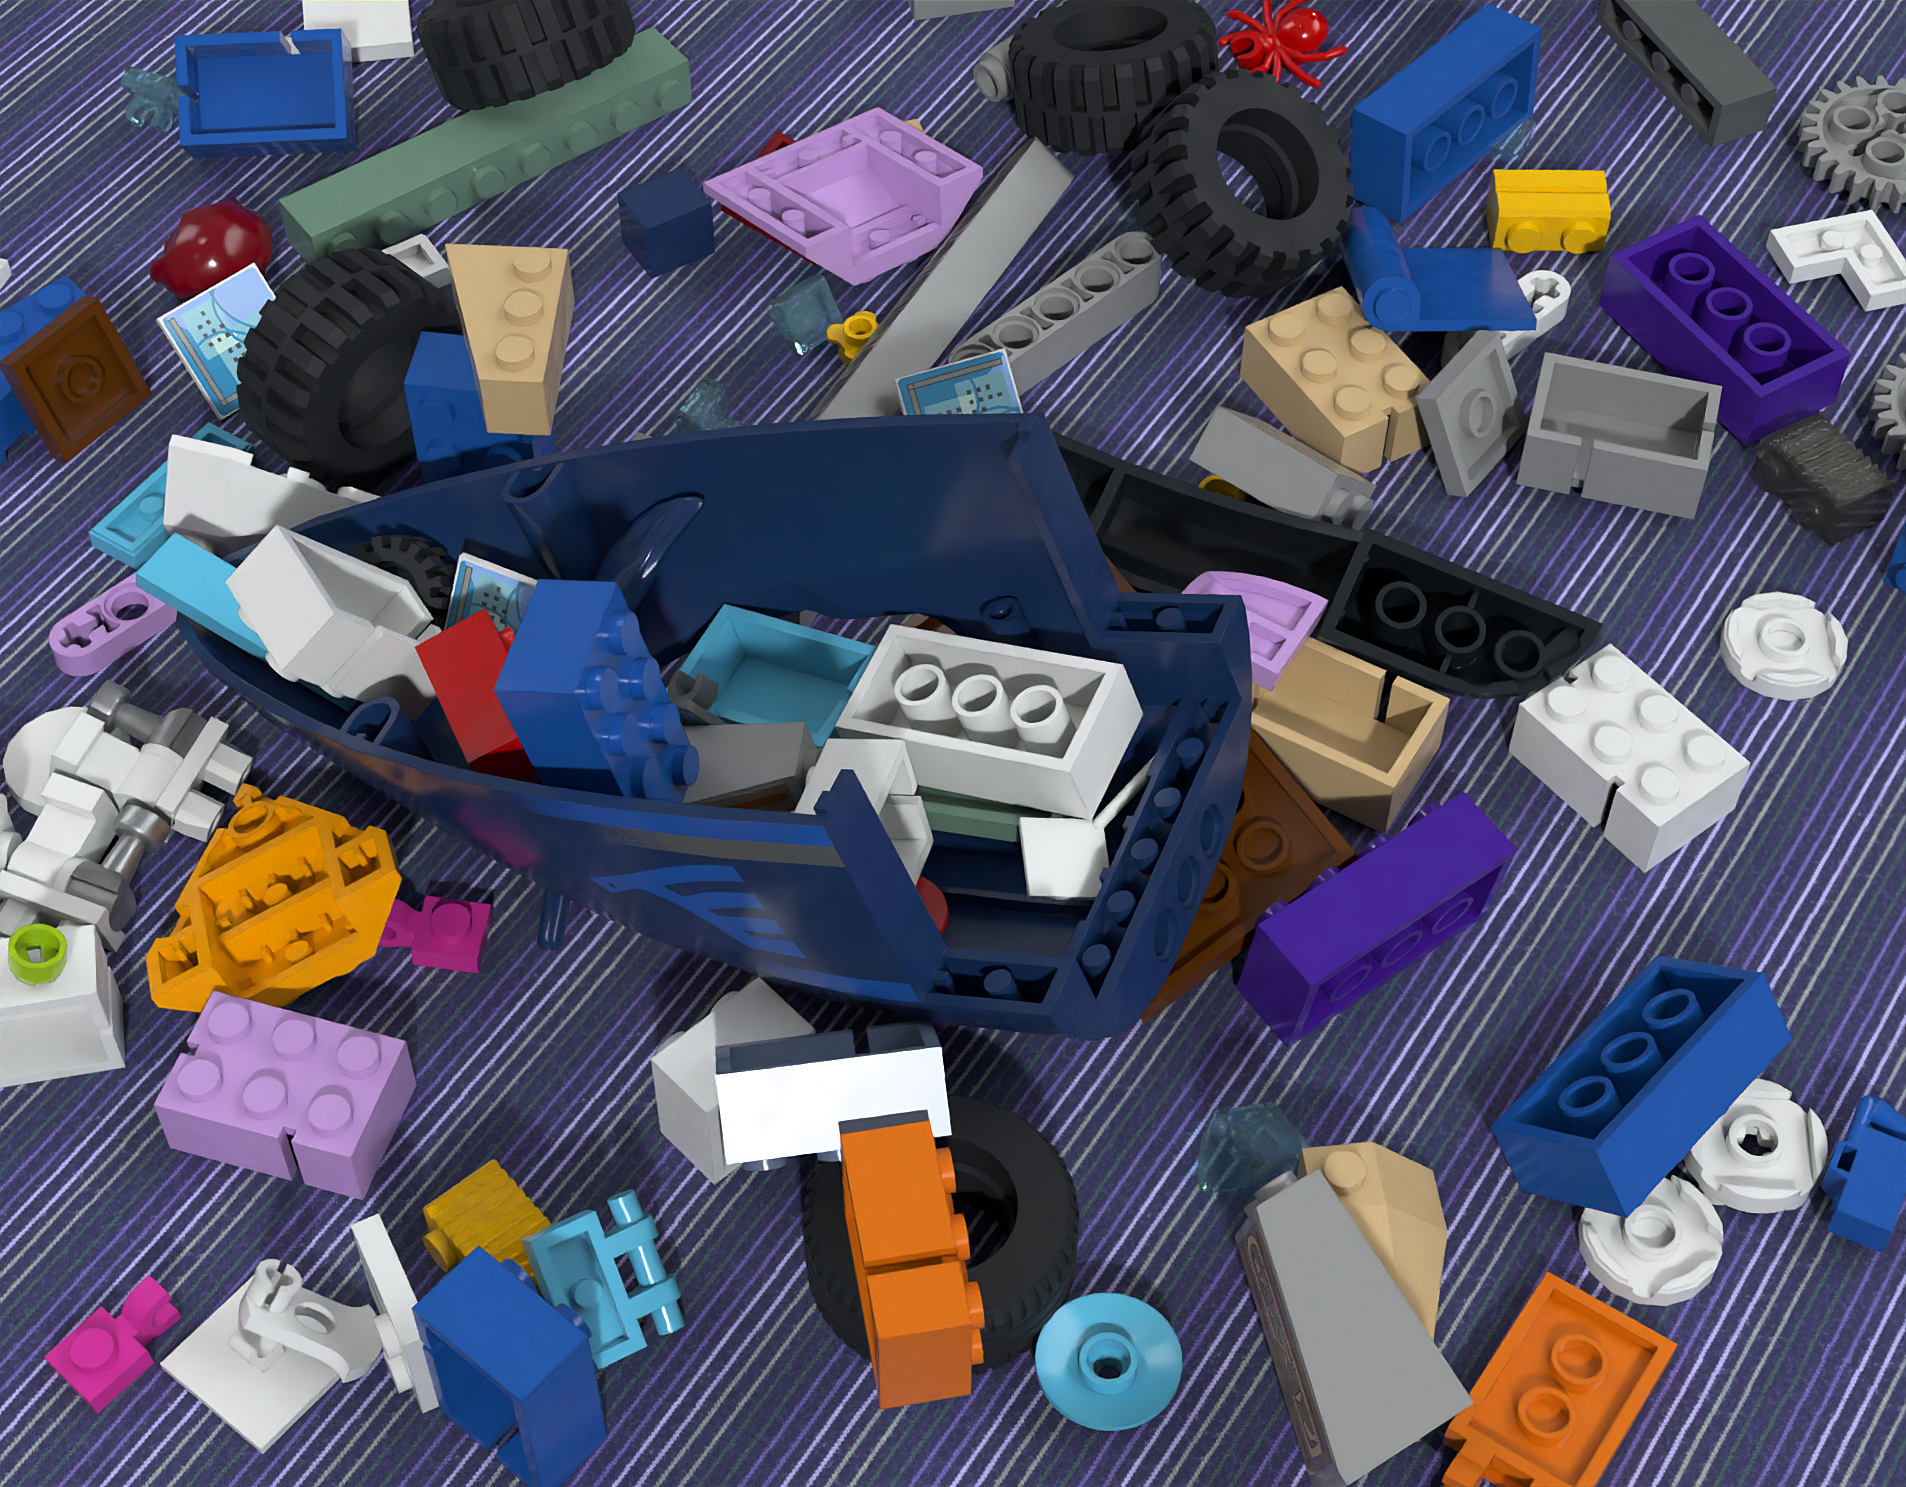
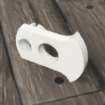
(351, 1337)

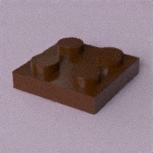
(75, 378)

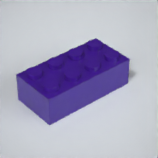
(1724, 325)
(1373, 917)

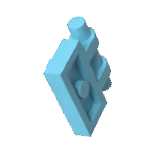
(578, 1269)

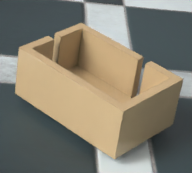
(1336, 381)
(1328, 734)

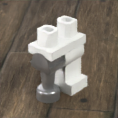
(168, 770)
(57, 871)

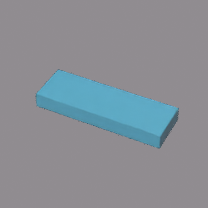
(136, 525)

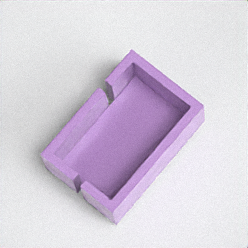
(284, 1073)

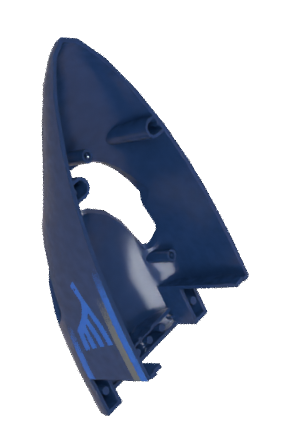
(851, 523)

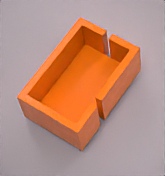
(911, 1264)

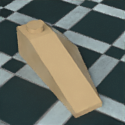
(1395, 1211)

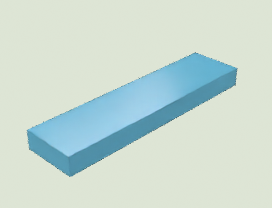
(196, 586)

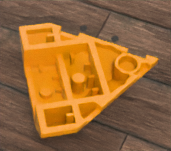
(275, 906)

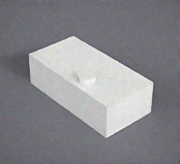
(997, 718)

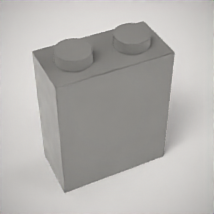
(1282, 470)

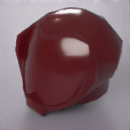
(211, 247)

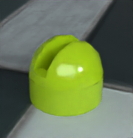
(52, 951)

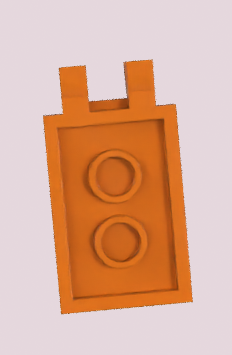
(1556, 1394)

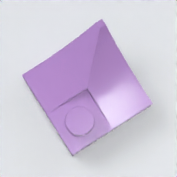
(1277, 618)

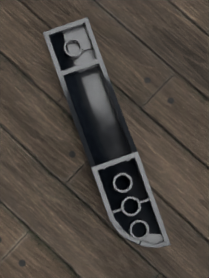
(1383, 596)

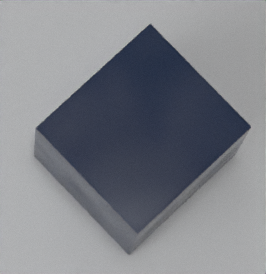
(666, 222)

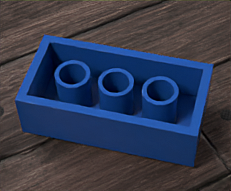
(1443, 112)
(593, 697)
(1642, 1084)

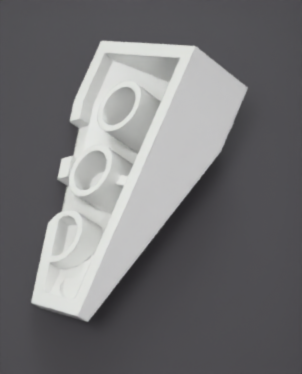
(230, 504)

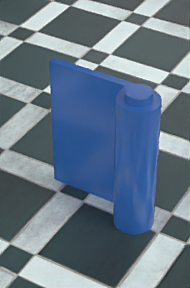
(1430, 285)

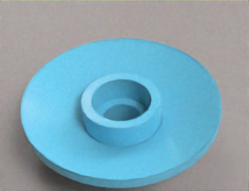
(1115, 1333)

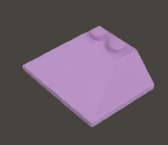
(854, 194)

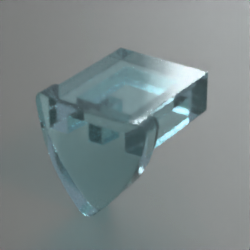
(1247, 1146)

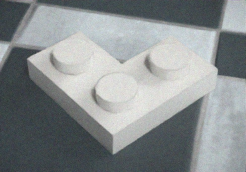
(1848, 246)

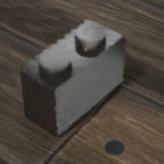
(1823, 479)

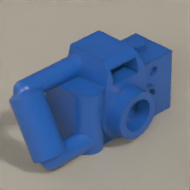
(1868, 1175)

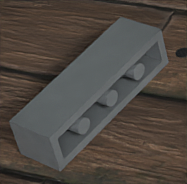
(1692, 65)

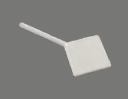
(1069, 854)

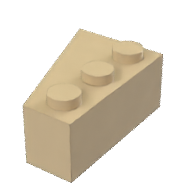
(515, 328)

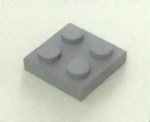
(1472, 413)

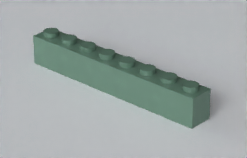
(484, 153)

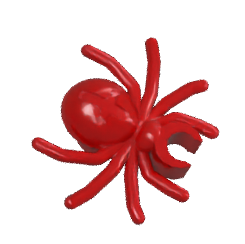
(1289, 39)

